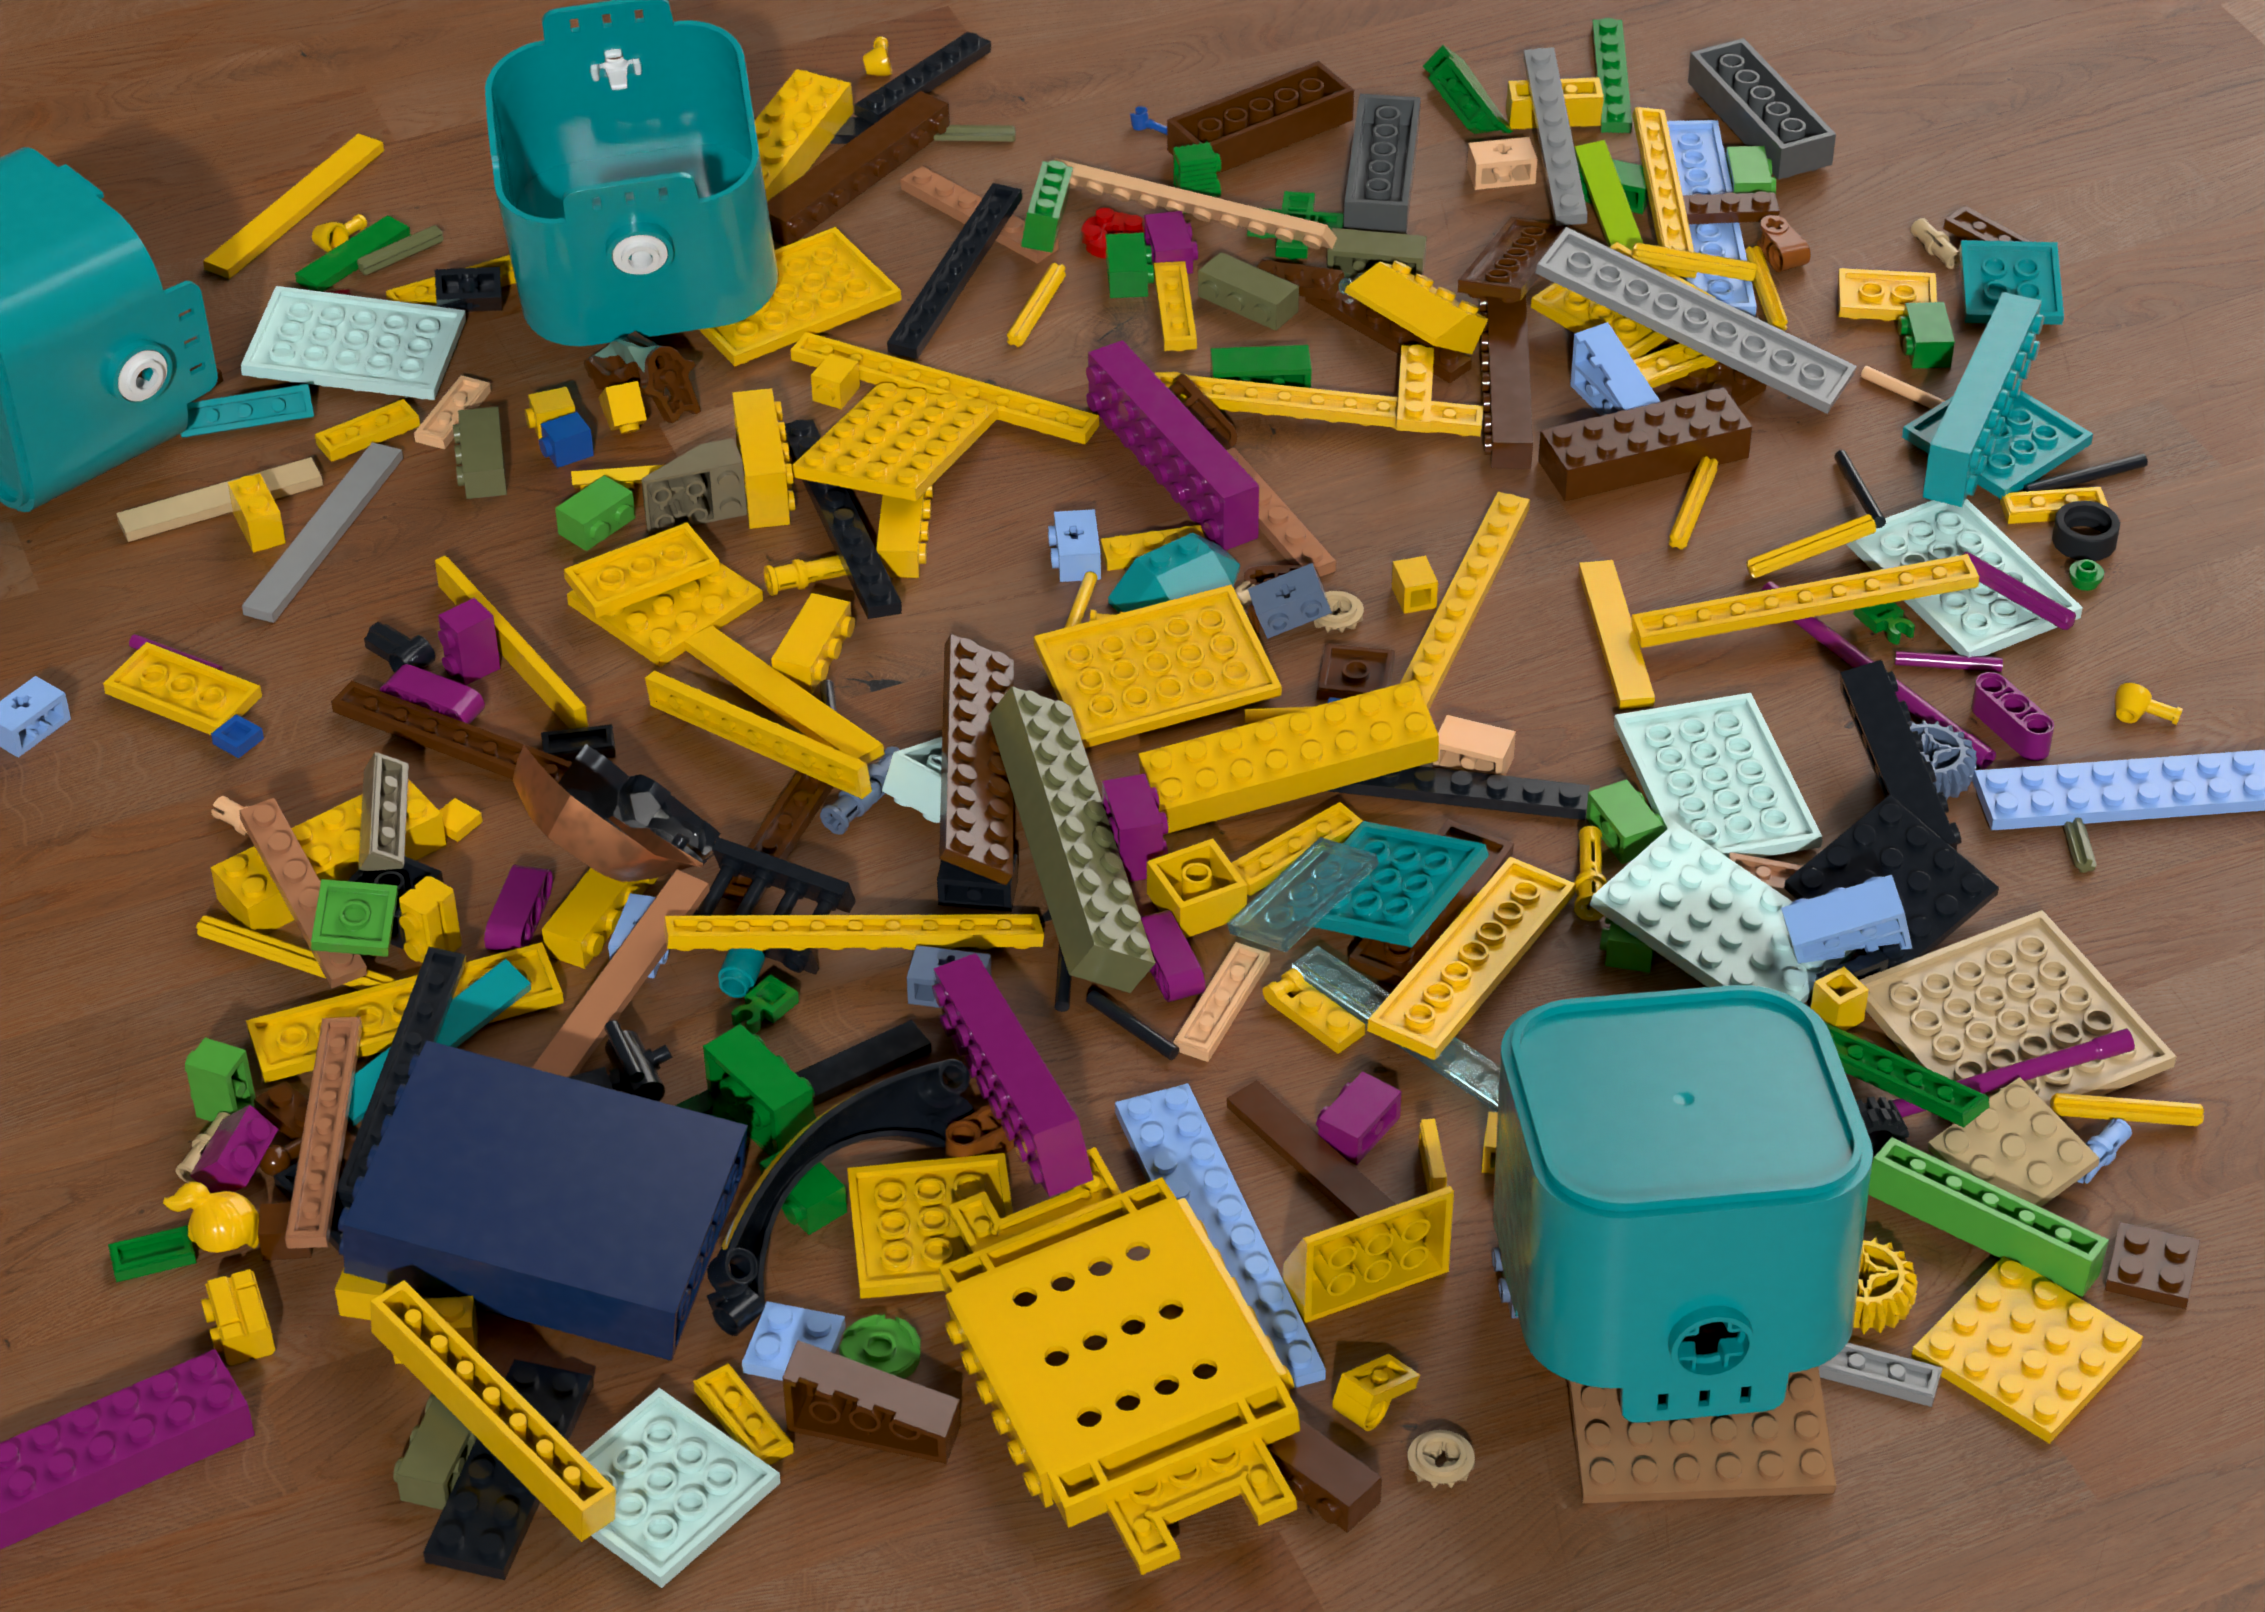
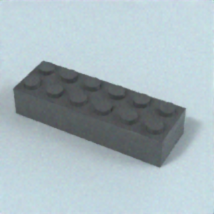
(1761, 107)
(1382, 163)

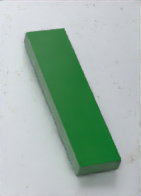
(343, 259)

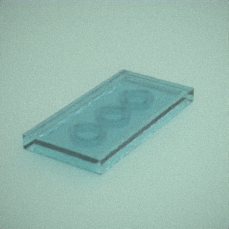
(1302, 894)

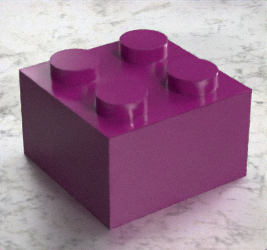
(1135, 822)

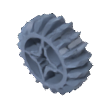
(1949, 755)

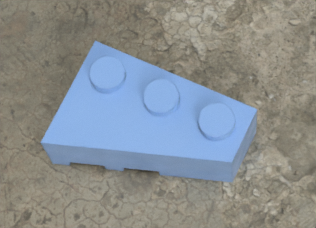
(1606, 373)
(1847, 920)

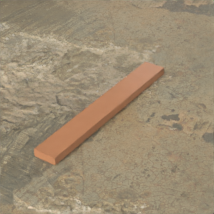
(620, 978)
(324, 1133)

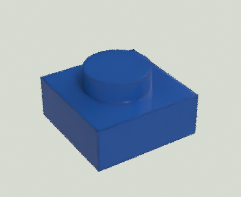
(237, 736)

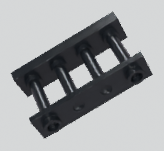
(792, 878)

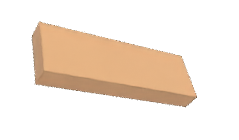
(438, 425)

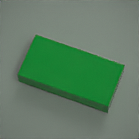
(151, 1253)

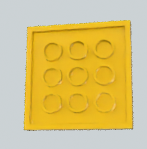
(1581, 313)
(666, 620)
(906, 1222)
(2027, 1348)

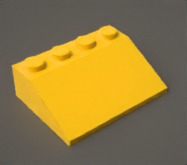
(1371, 1255)

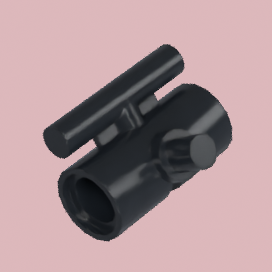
(633, 1065)

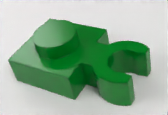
(1887, 618)
(765, 1001)

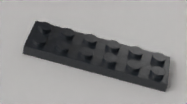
(489, 1504)

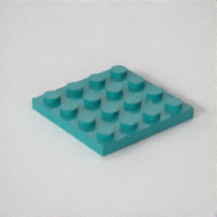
(2029, 447)
(1408, 887)

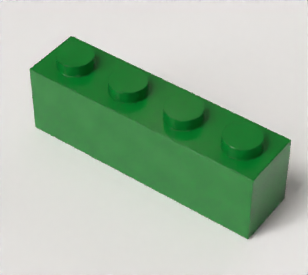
(1047, 206)

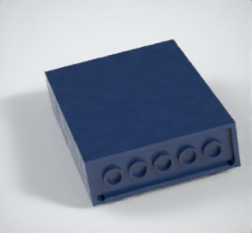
(544, 1199)

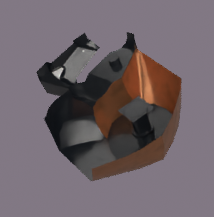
(612, 820)

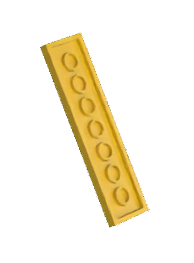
(1471, 958)
(289, 1038)

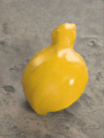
(218, 1219)

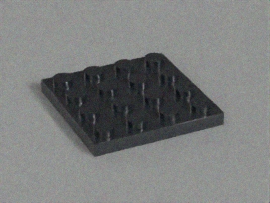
(1931, 877)

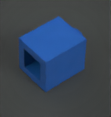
(566, 440)

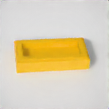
(1431, 1156)

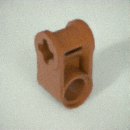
(1782, 244)
(977, 1136)

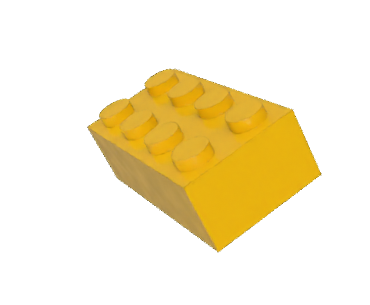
(764, 458)

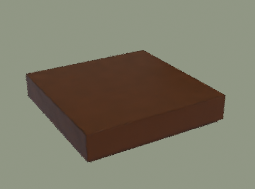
(1353, 671)

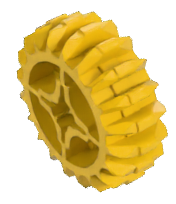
(1884, 1287)

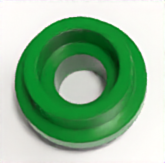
(2086, 574)

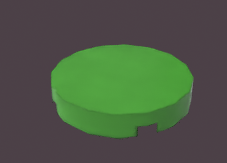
(883, 1344)

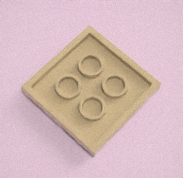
(2017, 1146)

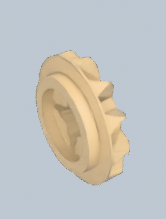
(1350, 608)
(1429, 1447)

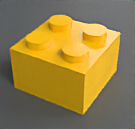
(1197, 887)

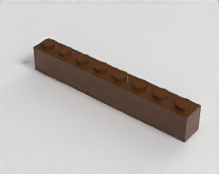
(856, 167)
(1506, 384)

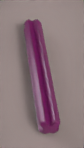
(2023, 594)

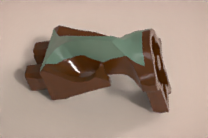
(653, 367)

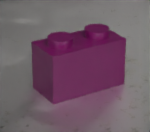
(1170, 238)
(468, 642)
(1359, 1116)
(234, 1151)

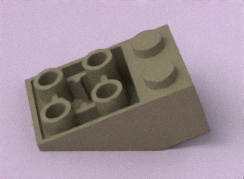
(696, 488)

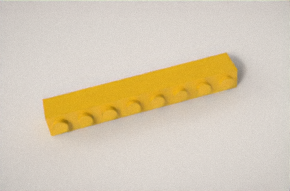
(493, 1411)

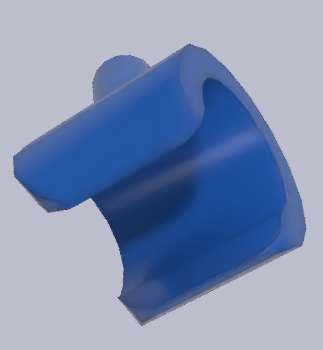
(1141, 121)

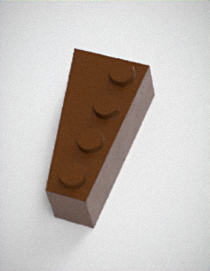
(867, 1406)

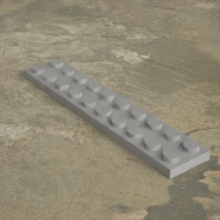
(1696, 320)

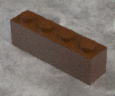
(1326, 1477)

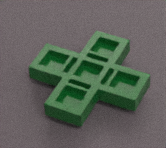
(1301, 206)

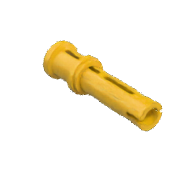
(801, 573)
(1590, 875)

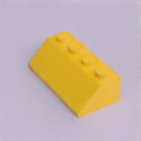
(1419, 306)

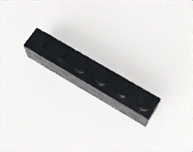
(1894, 747)

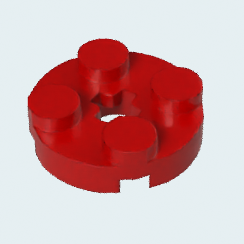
(1107, 222)

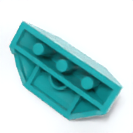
(1173, 572)

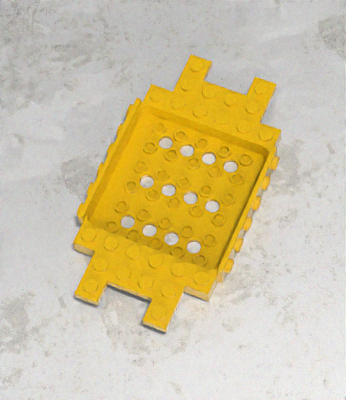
(1172, 1449)

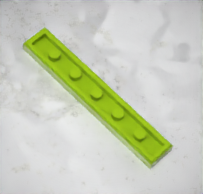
(1607, 194)

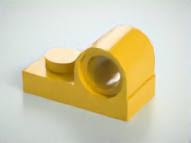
(1367, 1390)

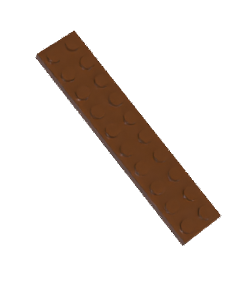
(974, 782)

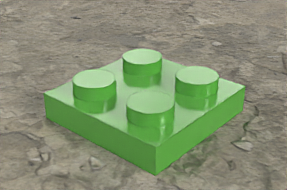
(354, 917)

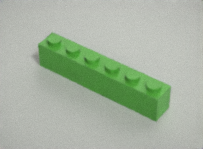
(1987, 1216)

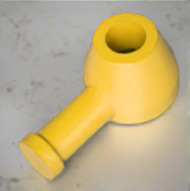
(877, 60)
(333, 234)
(2134, 700)

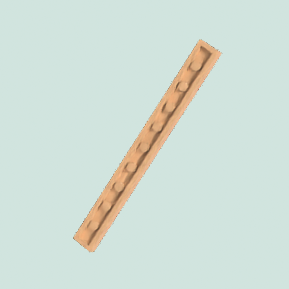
(1201, 206)

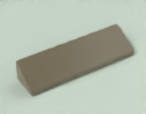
(383, 814)

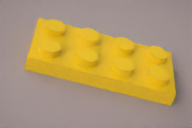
(641, 570)
(181, 688)

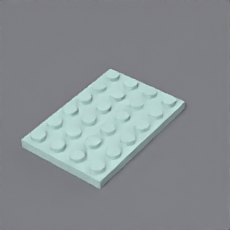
(354, 343)
(1969, 619)
(1719, 776)
(1708, 916)

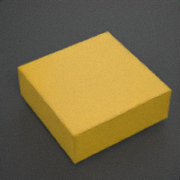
(459, 819)

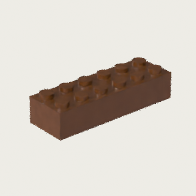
(1266, 116)
(1644, 443)

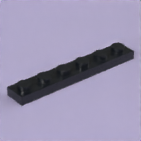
(923, 76)

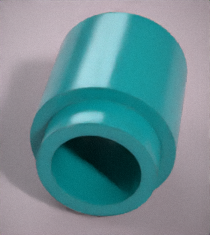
(740, 971)

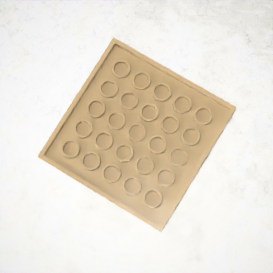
(2009, 1001)

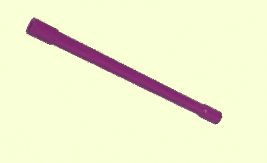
(1915, 703)
(2096, 1049)

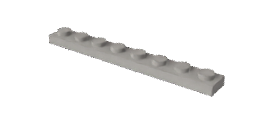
(1555, 137)

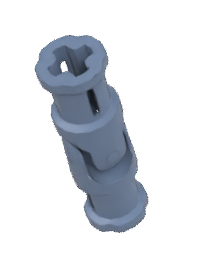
(850, 806)

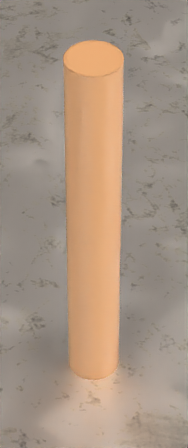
(1900, 387)

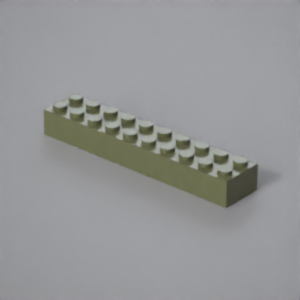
(1071, 841)

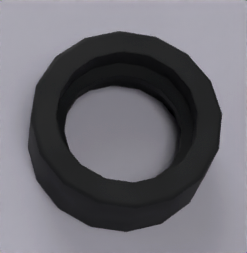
(2088, 515)

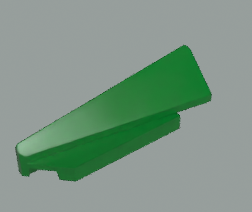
(1464, 93)

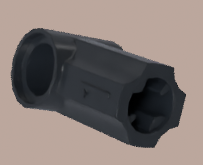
(398, 648)

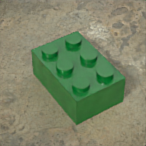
(758, 1088)

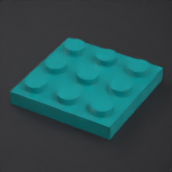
(2012, 268)

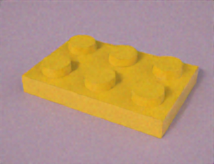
(1882, 293)

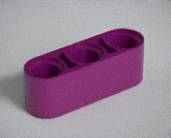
(435, 693)
(2012, 716)
(518, 908)
(1176, 966)

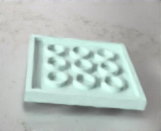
(674, 1485)

